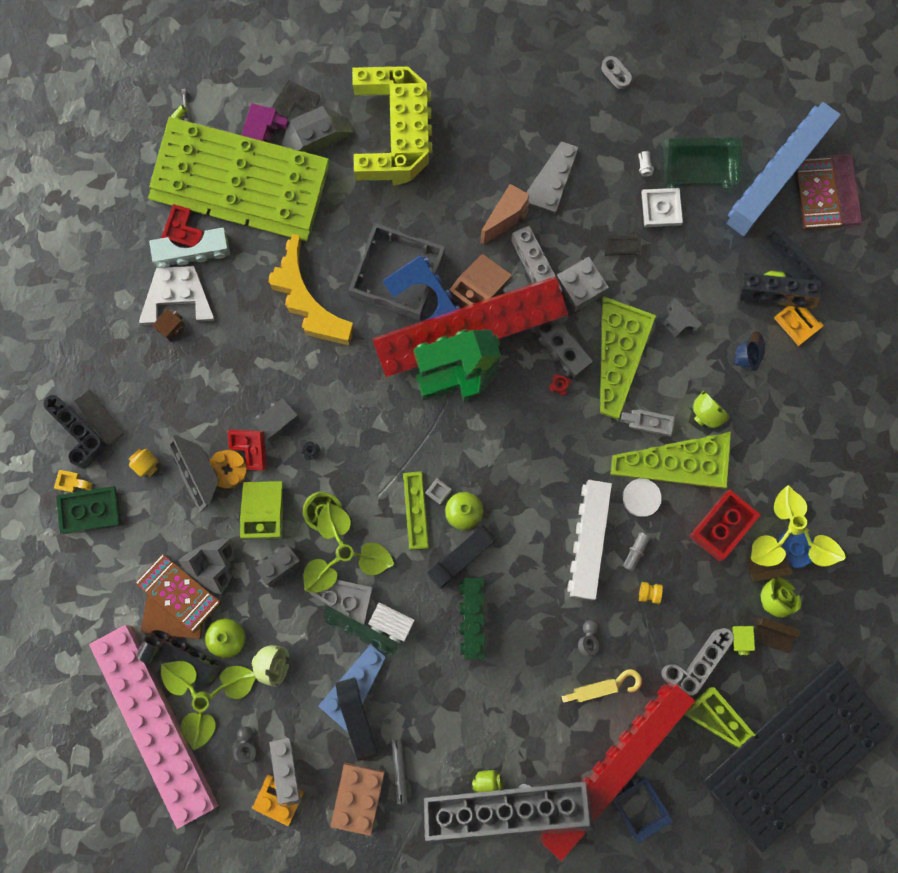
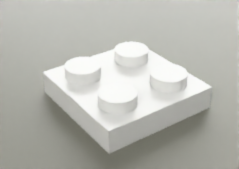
(662, 207)

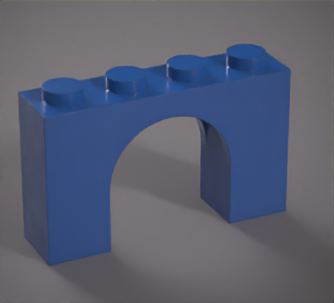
(418, 272)

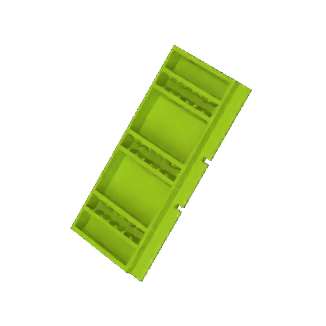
(238, 178)

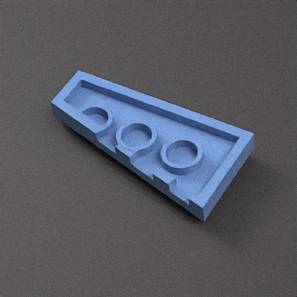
(365, 672)

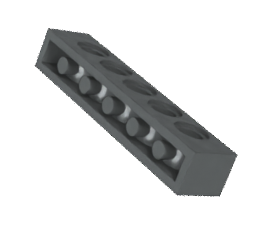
(557, 332)

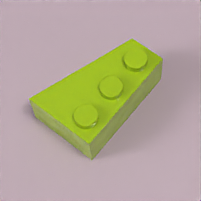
(719, 718)

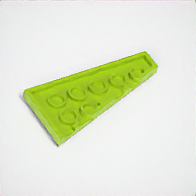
(622, 344)
(685, 462)

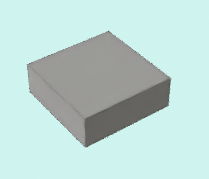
(438, 491)

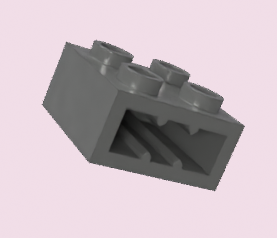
(279, 565)

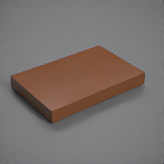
(158, 618)

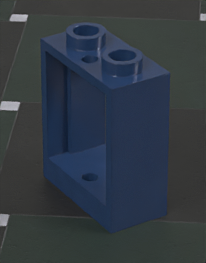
(653, 825)

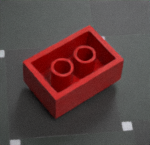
(724, 525)

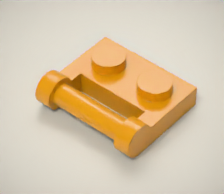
(796, 326)
(268, 804)

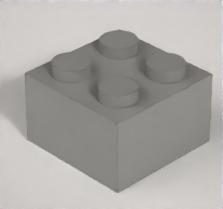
(582, 284)

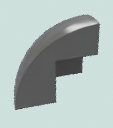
(210, 564)

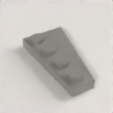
(551, 181)

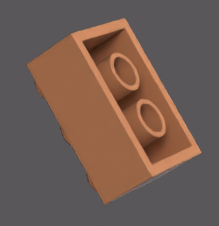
(357, 799)

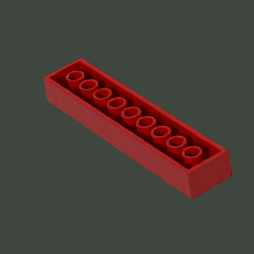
(501, 314)
(626, 758)

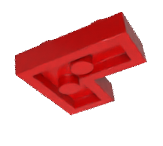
(177, 229)
(254, 445)

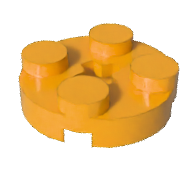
(236, 462)

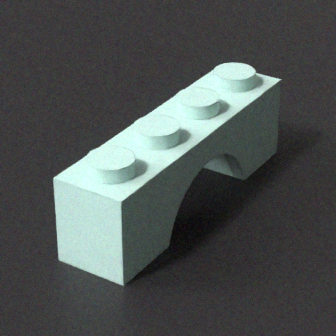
(213, 245)

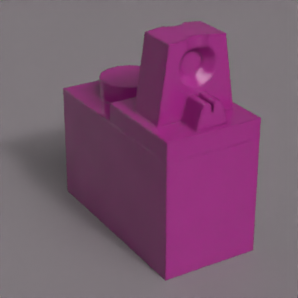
(262, 122)

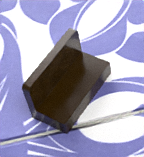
(760, 572)
(775, 634)

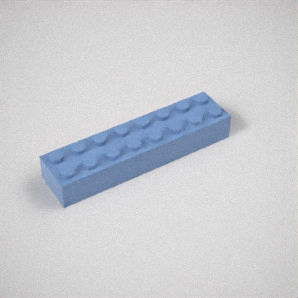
(781, 168)

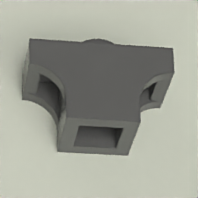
(680, 319)

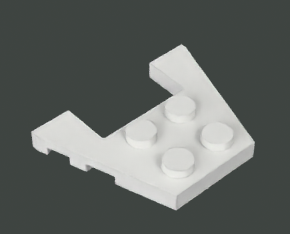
(175, 286)

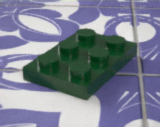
(88, 510)

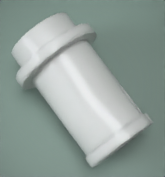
(645, 163)

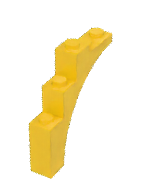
(318, 321)

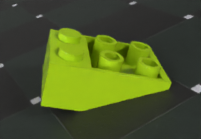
(262, 511)

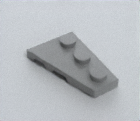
(347, 599)

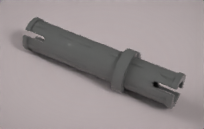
(400, 772)

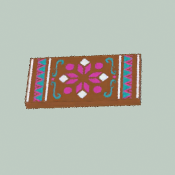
(818, 194)
(178, 593)

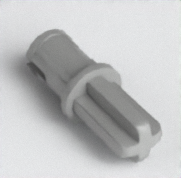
(636, 551)

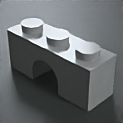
(284, 772)

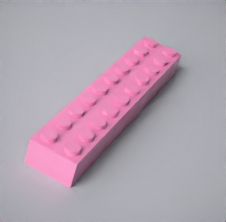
(154, 726)

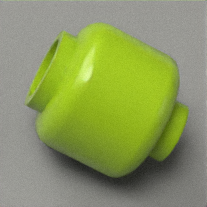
(488, 781)

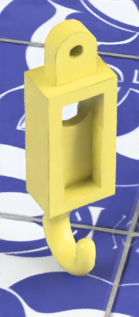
(603, 688)

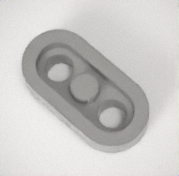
(618, 72)

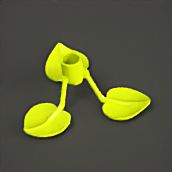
(791, 505)

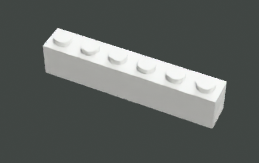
(590, 540)

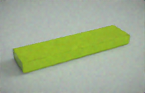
(415, 510)

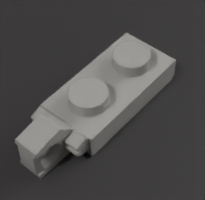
(649, 422)

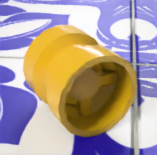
(651, 593)

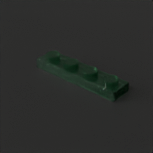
(354, 627)

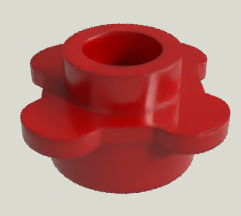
(561, 389)

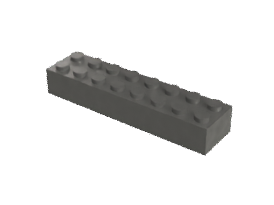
(508, 813)

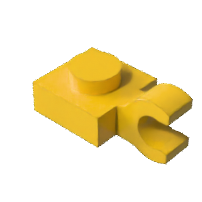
(70, 481)

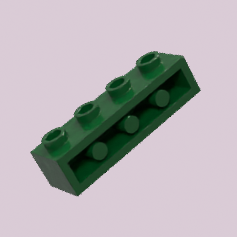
(473, 612)

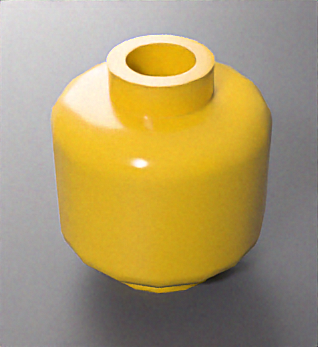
(143, 462)

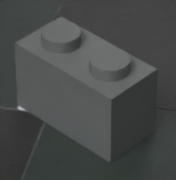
(276, 419)

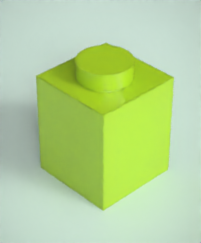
(743, 639)

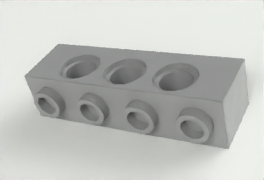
(531, 255)

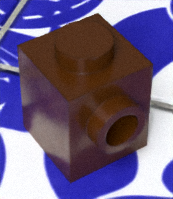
(169, 324)

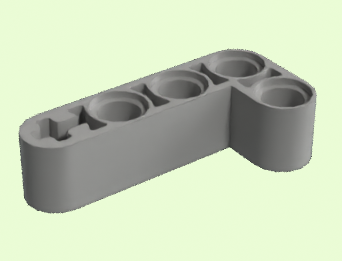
(701, 658)

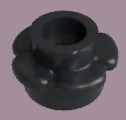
(310, 455)

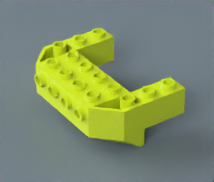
(408, 124)

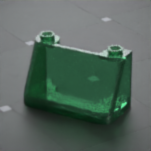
(702, 161)

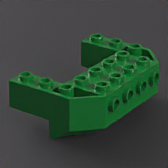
(456, 362)

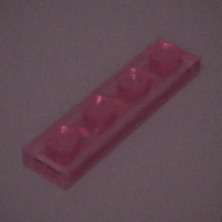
(846, 189)

